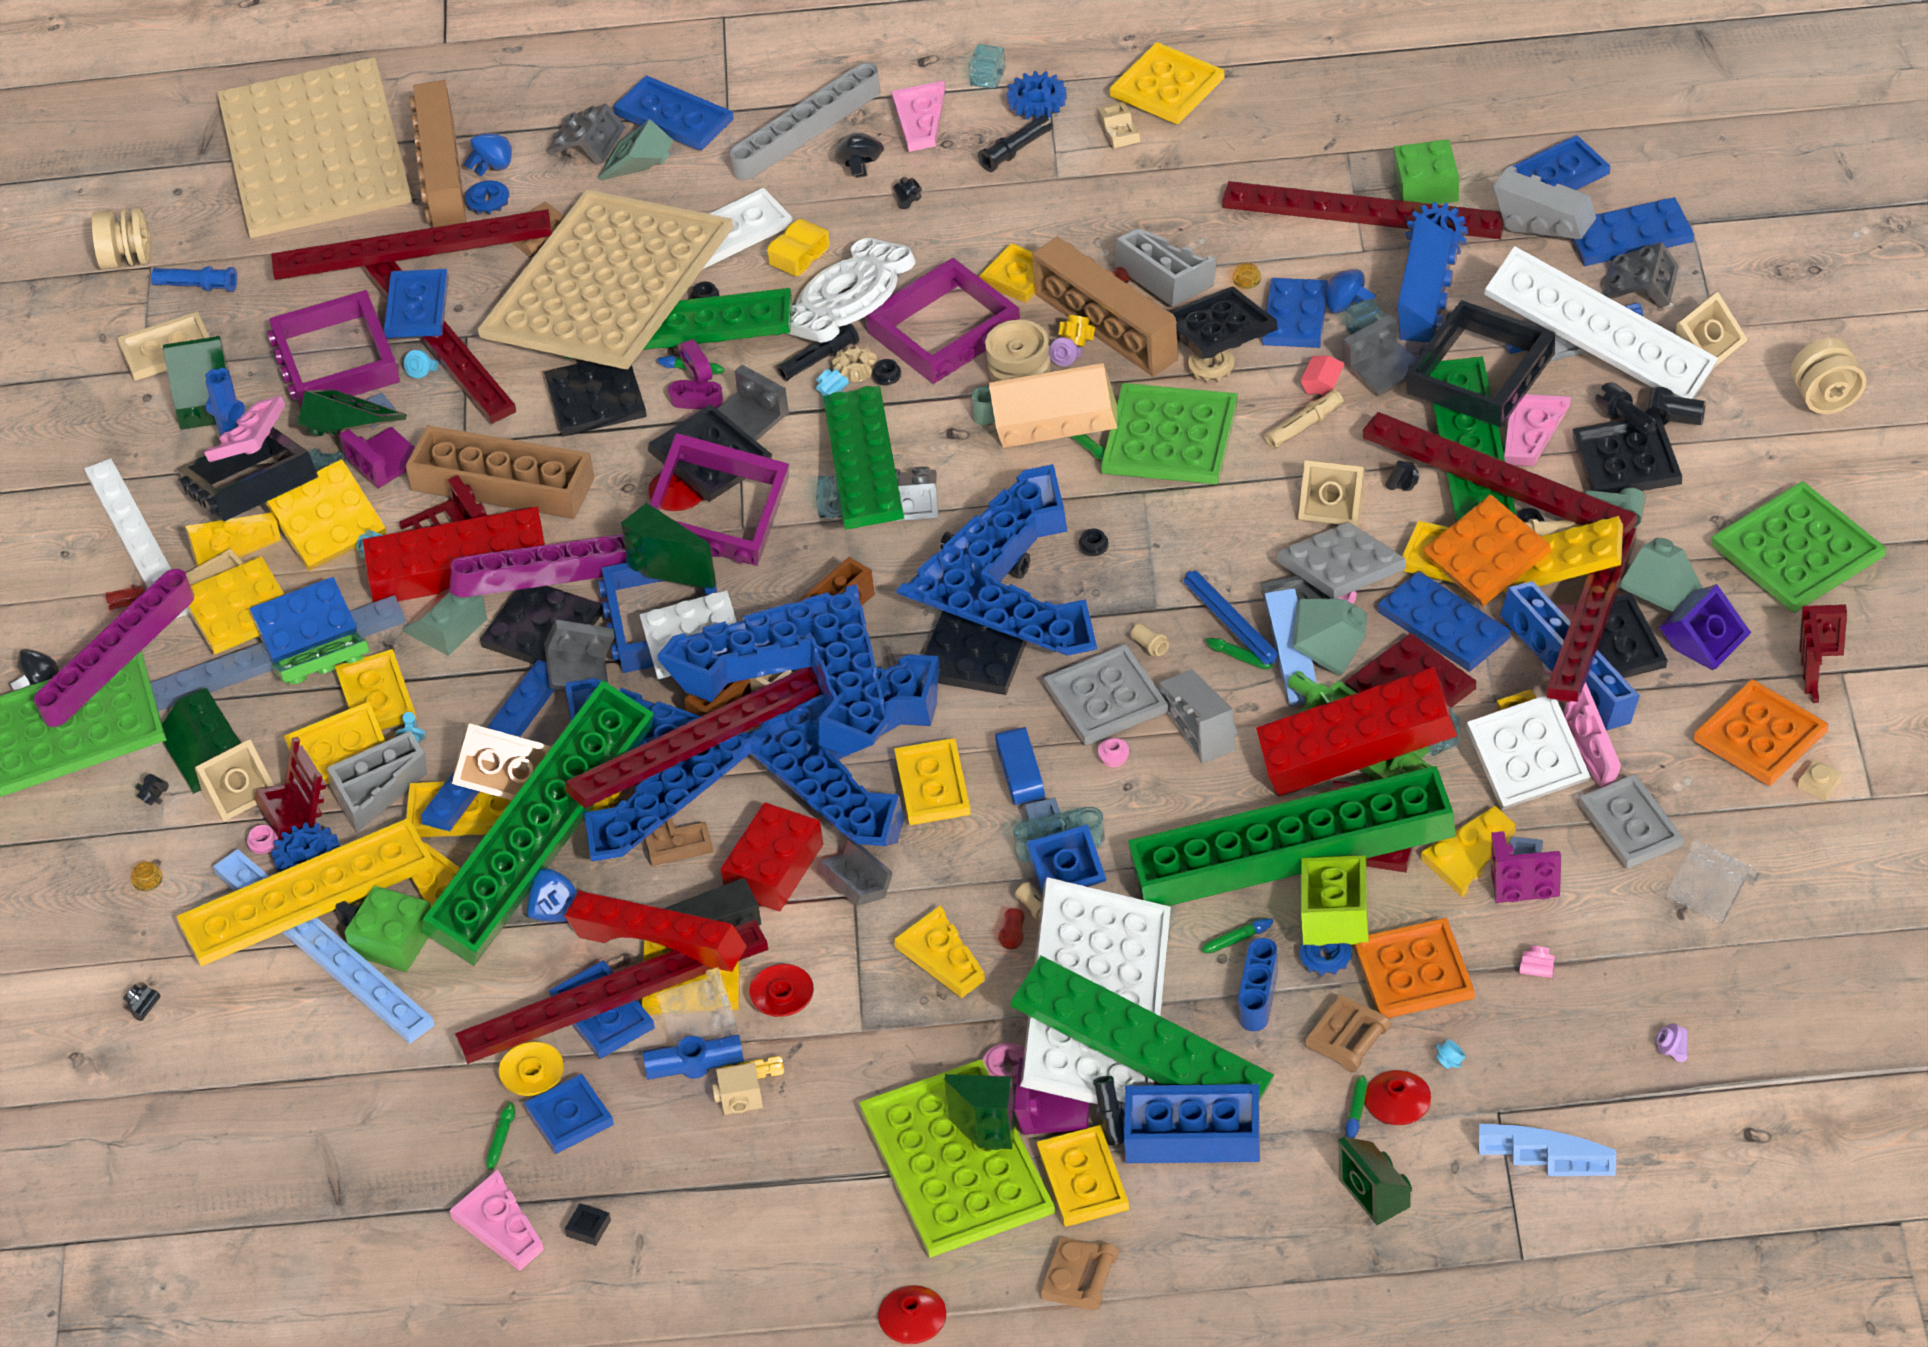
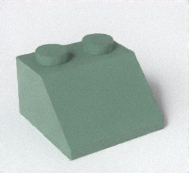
(447, 621)

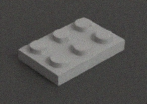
(1631, 821)

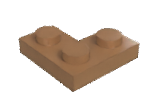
(675, 844)

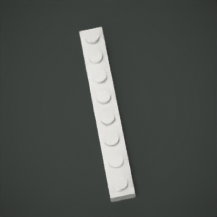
(128, 522)

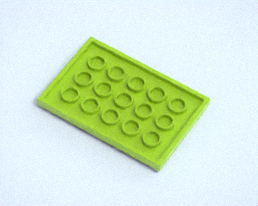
(943, 1177)

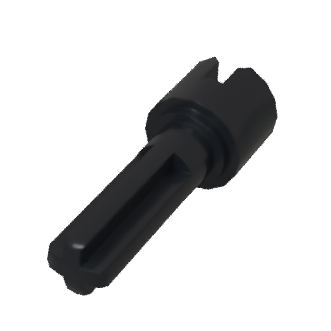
(1620, 404)

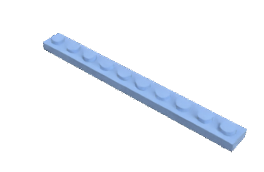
(339, 959)

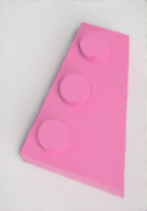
(920, 113)
(1533, 426)
(251, 430)
(1592, 739)
(498, 1222)

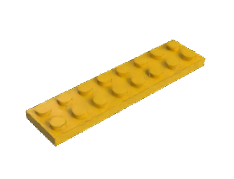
(304, 891)

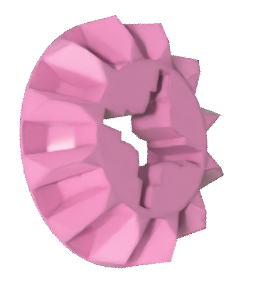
(996, 1059)

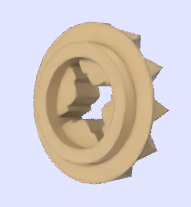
(1224, 365)
(856, 371)

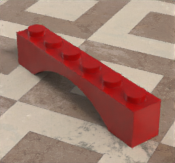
(701, 938)

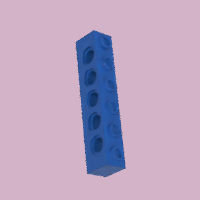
(1544, 631)

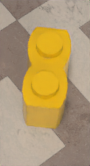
(798, 247)

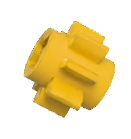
(1077, 330)

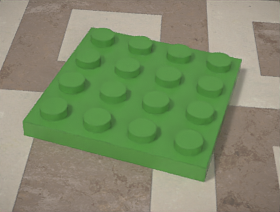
(1170, 433)
(1798, 546)

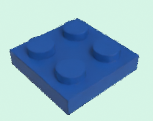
(569, 1113)

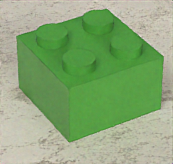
(1426, 172)
(388, 928)

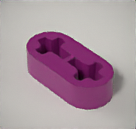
(695, 361)
(695, 395)

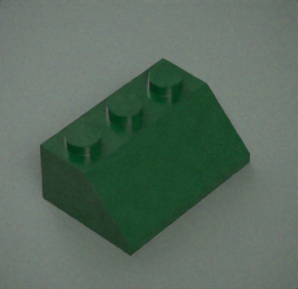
(196, 733)

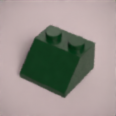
(982, 1108)
(1372, 1179)

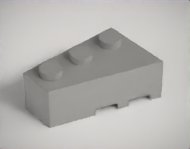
(1541, 208)
(1164, 269)
(1200, 715)
(376, 778)

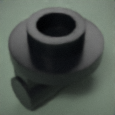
(907, 192)
(1403, 476)
(152, 789)
(347, 912)
(140, 1000)

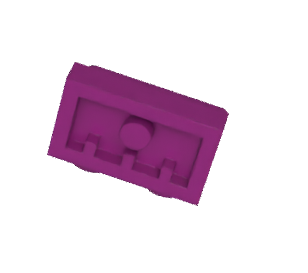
(378, 458)
(1523, 875)
(1048, 1112)

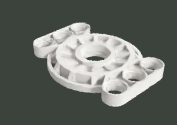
(872, 278)

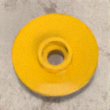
(527, 1059)

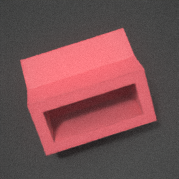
(1321, 375)

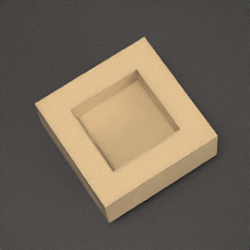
(1820, 780)

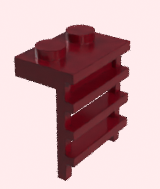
(459, 508)
(1820, 635)
(298, 798)

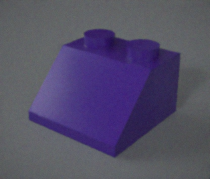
(1705, 627)

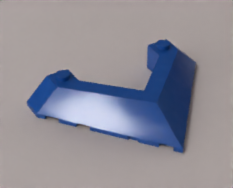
(975, 560)
(816, 633)
(818, 776)
(661, 796)

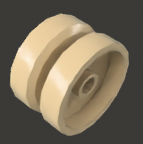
(1017, 350)
(1828, 375)

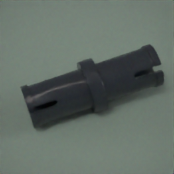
(1109, 1110)

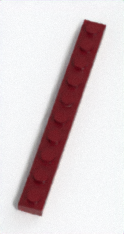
(1349, 208)
(411, 244)
(455, 358)
(1493, 473)
(1587, 628)
(693, 738)
(592, 999)

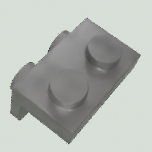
(857, 874)

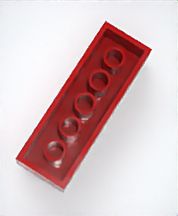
(420, 559)
(1356, 731)

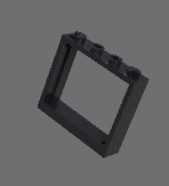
(1496, 411)
(291, 471)

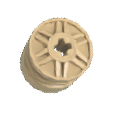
(122, 237)

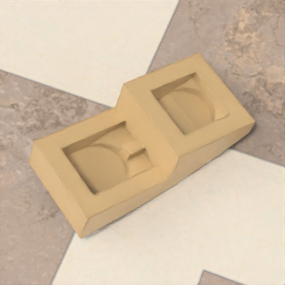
(1118, 125)

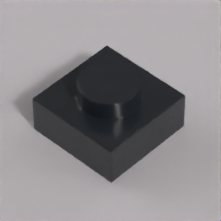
(587, 1224)

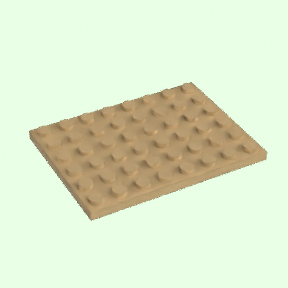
(313, 147)
(606, 279)

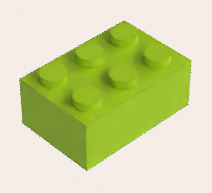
(1334, 900)

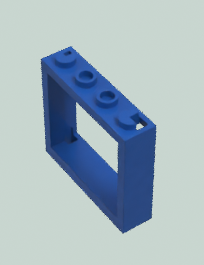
(617, 577)

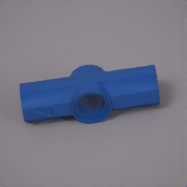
(222, 400)
(693, 1057)

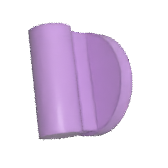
(1064, 351)
(1673, 1041)

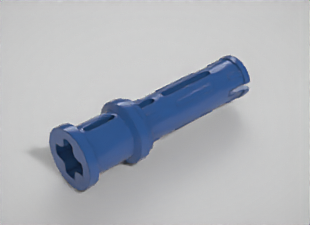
(206, 278)

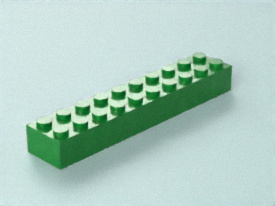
(532, 826)
(1274, 839)

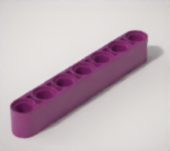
(535, 566)
(114, 647)

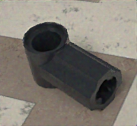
(1675, 408)

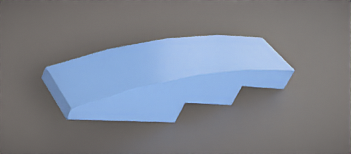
(1282, 612)
(1559, 1151)

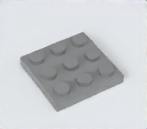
(1341, 560)
(1105, 694)

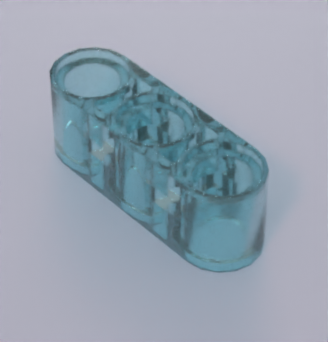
(1057, 823)

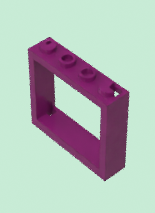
(920, 294)
(326, 314)
(736, 463)

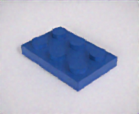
(1567, 163)
(416, 303)
(1299, 312)
(303, 620)
(612, 1028)

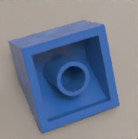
(1066, 857)

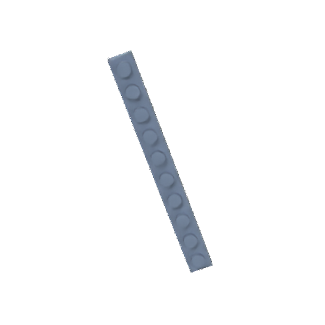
(256, 660)

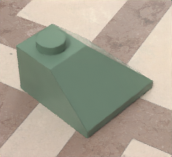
(638, 151)
(1661, 574)
(1329, 631)

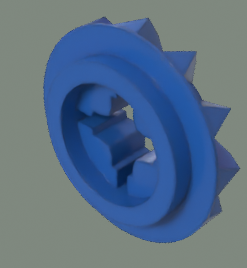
(477, 193)
(1311, 957)

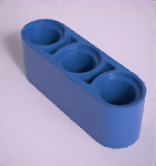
(1019, 766)
(1258, 984)

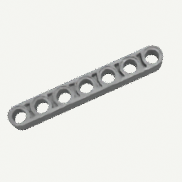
(805, 121)

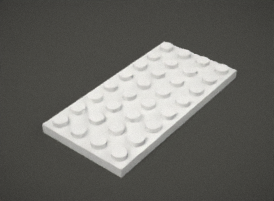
(1113, 944)

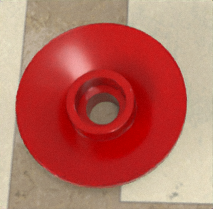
(678, 495)
(778, 981)
(1398, 1107)
(916, 1324)

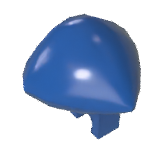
(489, 150)
(1346, 288)
(550, 896)

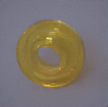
(1246, 276)
(146, 876)

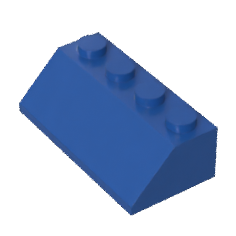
(1425, 281)
(1192, 1123)

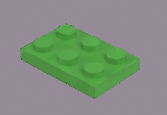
(321, 658)

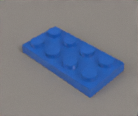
(674, 111)
(1632, 229)
(1444, 621)

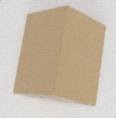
(1712, 328)
(1332, 493)
(232, 780)

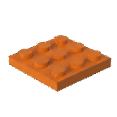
(1486, 550)
(1761, 732)
(1414, 968)

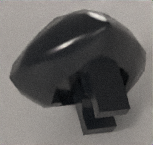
(858, 150)
(35, 668)

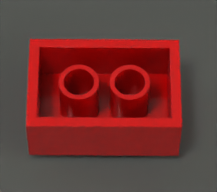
(774, 854)

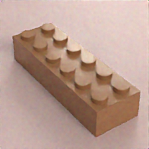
(437, 154)
(1116, 310)
(502, 470)

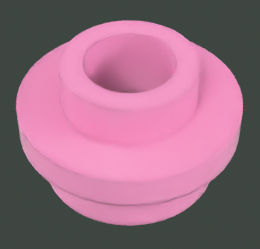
(1113, 752)
(261, 839)

